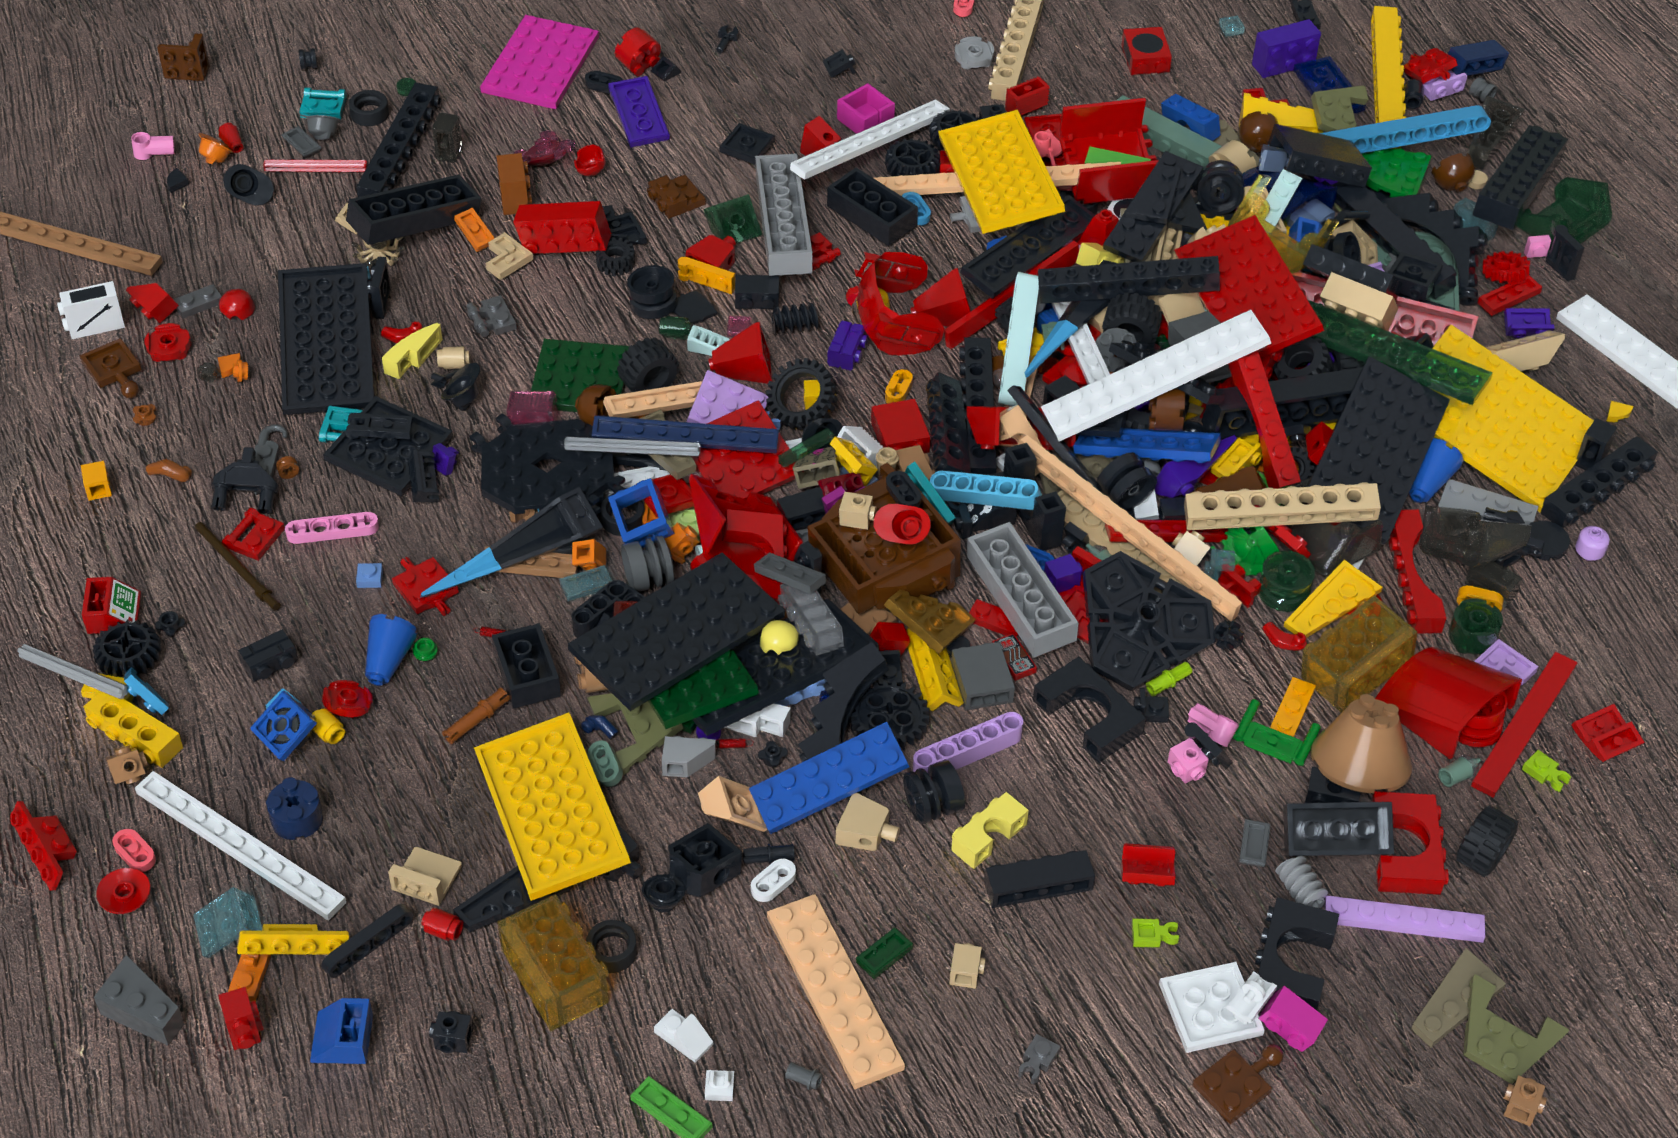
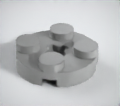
(981, 58)

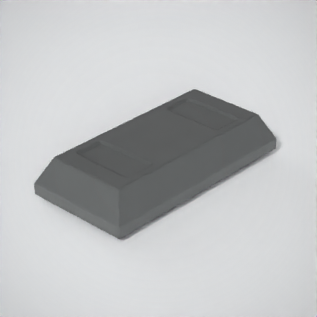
(301, 142)
(1254, 843)

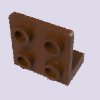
(185, 61)

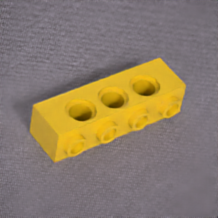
(133, 728)

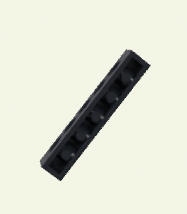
(947, 424)
(1599, 482)

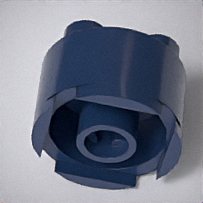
(294, 809)

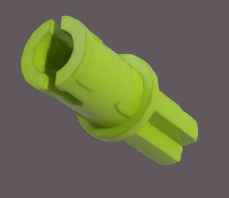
(1168, 679)

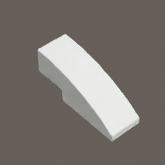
(770, 719)

